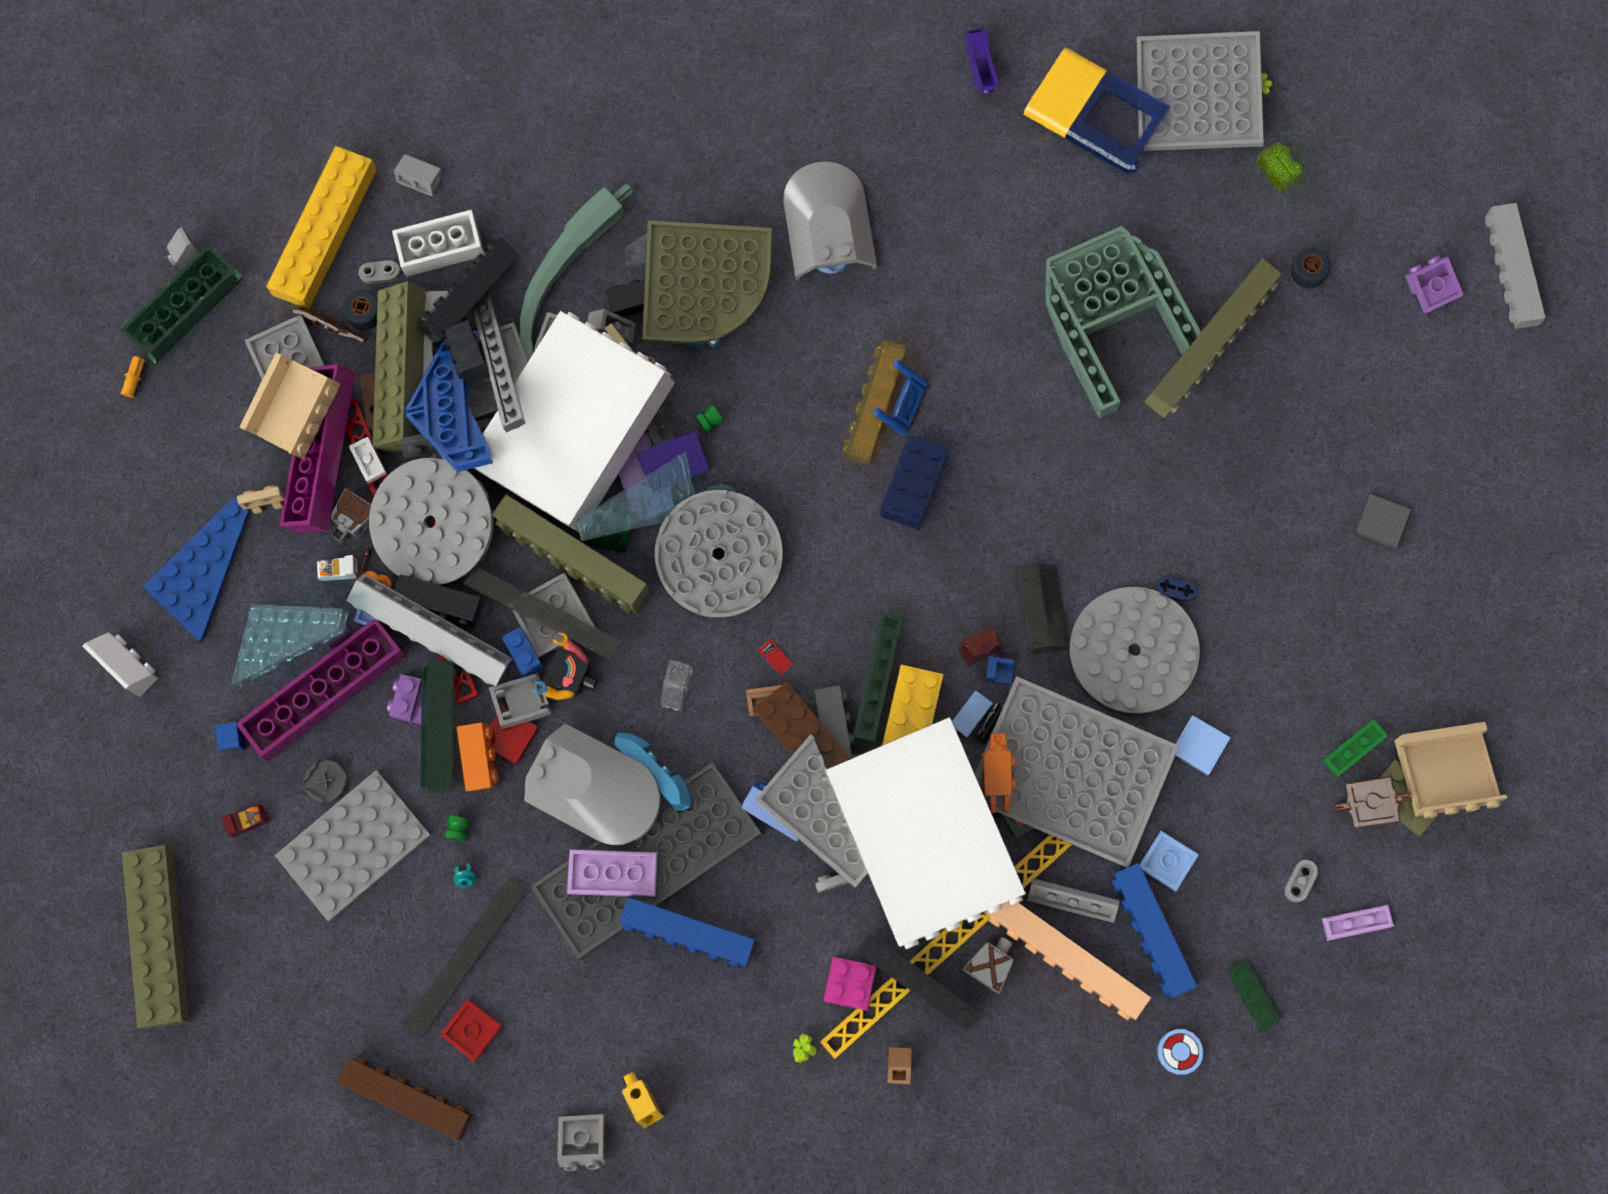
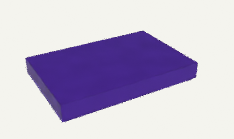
(655, 456)

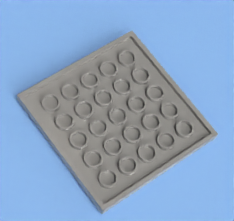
(1209, 85)

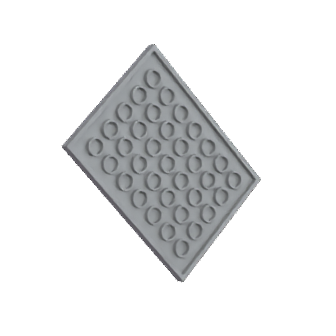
(1080, 771)

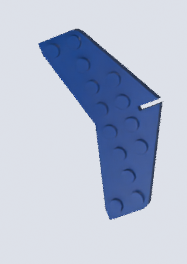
(443, 416)

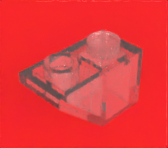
(675, 685)

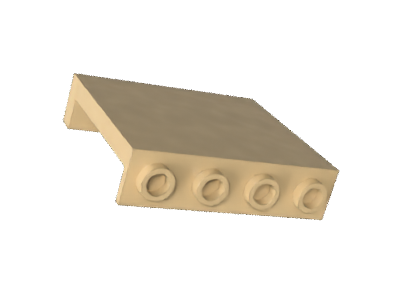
(1448, 770)

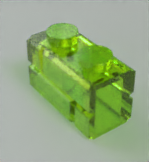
(1279, 166)

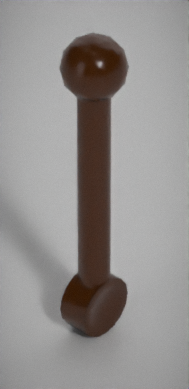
(366, 555)

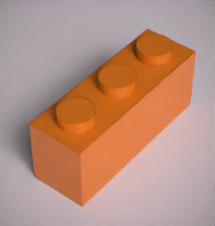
(477, 756)

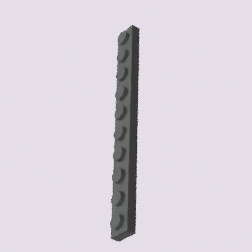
(498, 363)

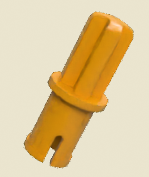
(132, 376)

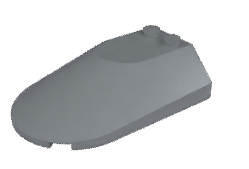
(827, 218)
(593, 787)

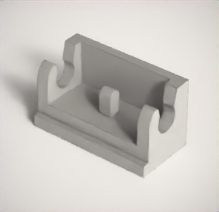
(417, 175)

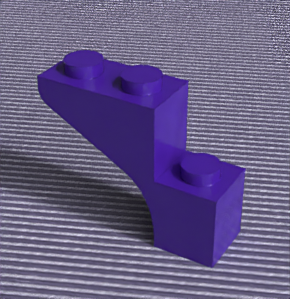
(981, 63)

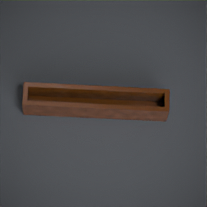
(405, 1099)

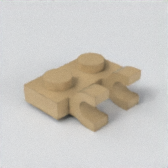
(255, 499)

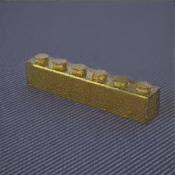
(876, 394)

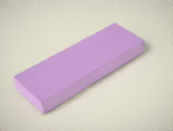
(1357, 922)

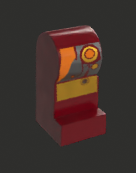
(245, 820)

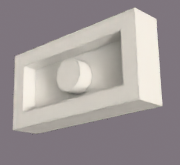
(367, 460)

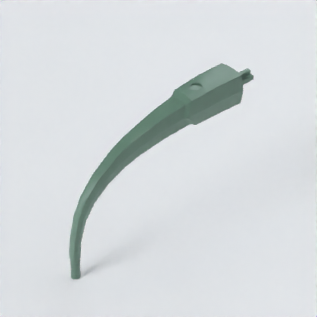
(579, 234)

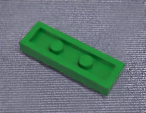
(1355, 748)

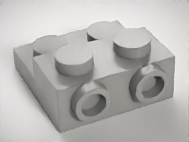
(581, 1142)

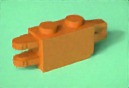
(997, 772)

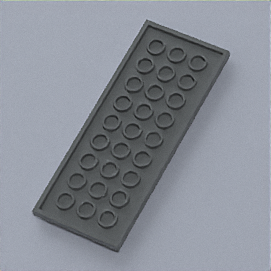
(686, 845)

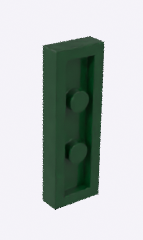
(1253, 995)

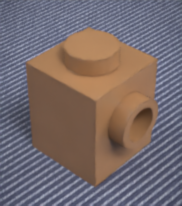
(899, 1065)

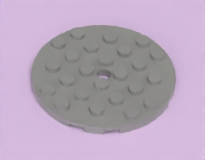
(401, 529)
(687, 547)
(1127, 681)

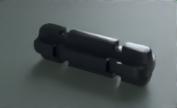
(989, 723)

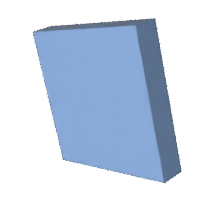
(1200, 745)
(1168, 861)

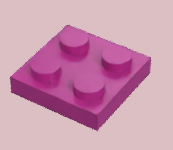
(850, 983)

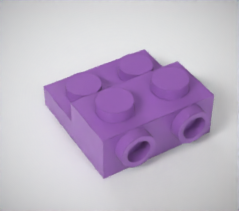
(1434, 283)
(407, 699)

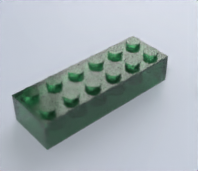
(181, 304)

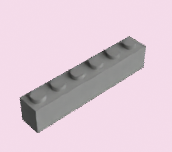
(1515, 266)

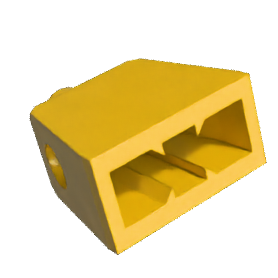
(645, 1107)

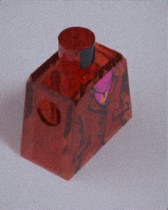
(980, 646)

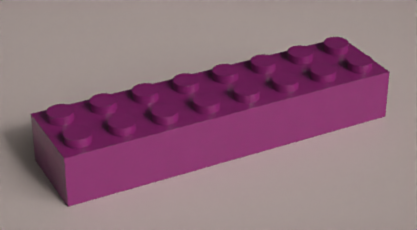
(314, 478)
(320, 690)

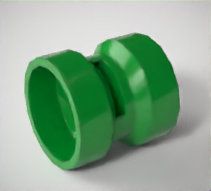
(709, 419)
(457, 828)

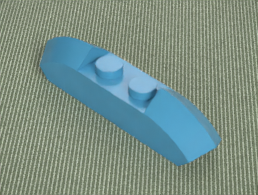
(671, 788)

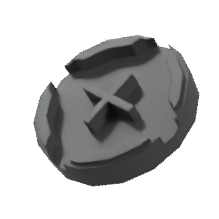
(325, 781)

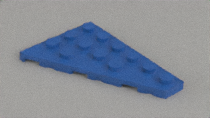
(195, 575)

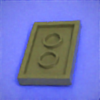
(1406, 811)

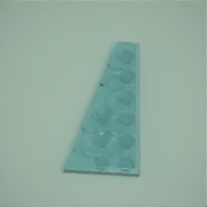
(641, 503)

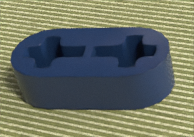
(1177, 584)

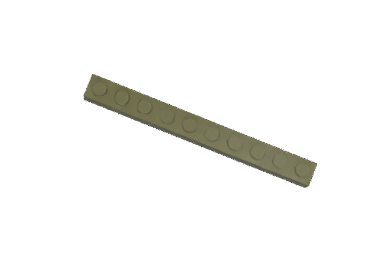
(1212, 339)

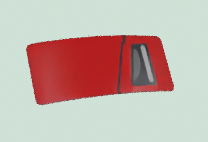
(775, 657)

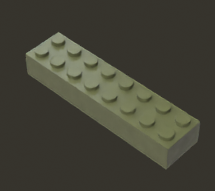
(397, 363)
(570, 554)
(155, 937)

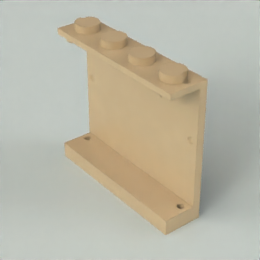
(290, 405)

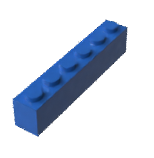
(686, 931)
(1154, 931)

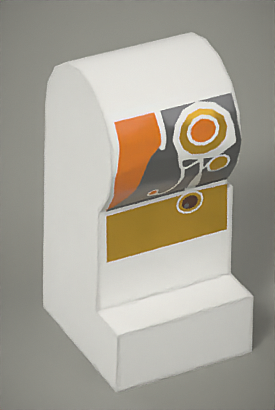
(338, 568)

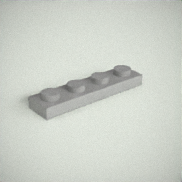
(1073, 900)

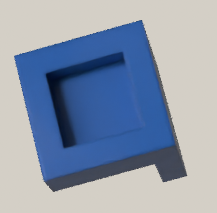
(1000, 670)
(229, 736)

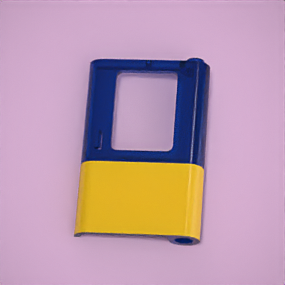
(1071, 93)

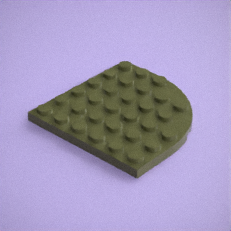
(702, 280)

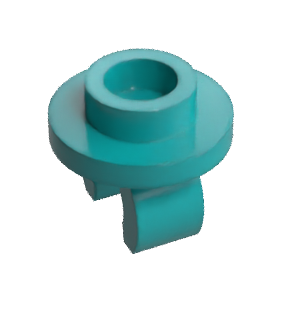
(464, 878)

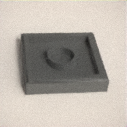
(1382, 521)

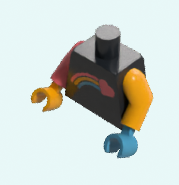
(567, 672)

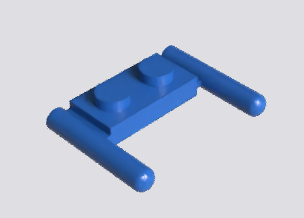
(907, 401)

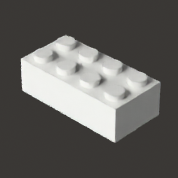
(438, 243)

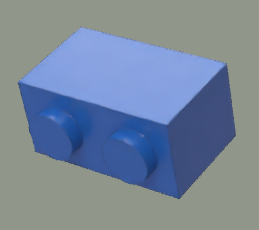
(522, 652)

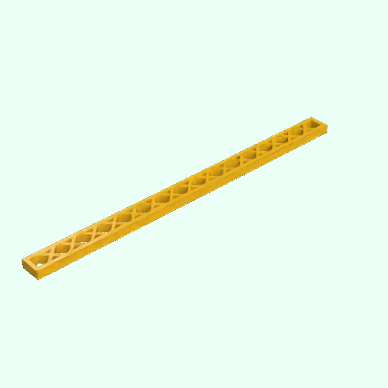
(937, 962)

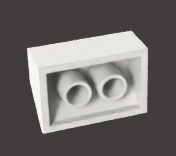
(122, 662)

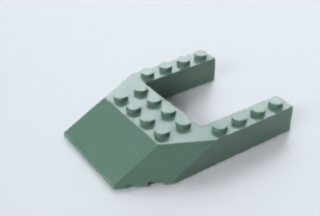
(1101, 286)

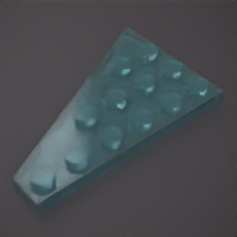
(281, 633)

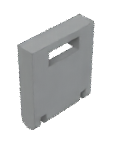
(522, 703)

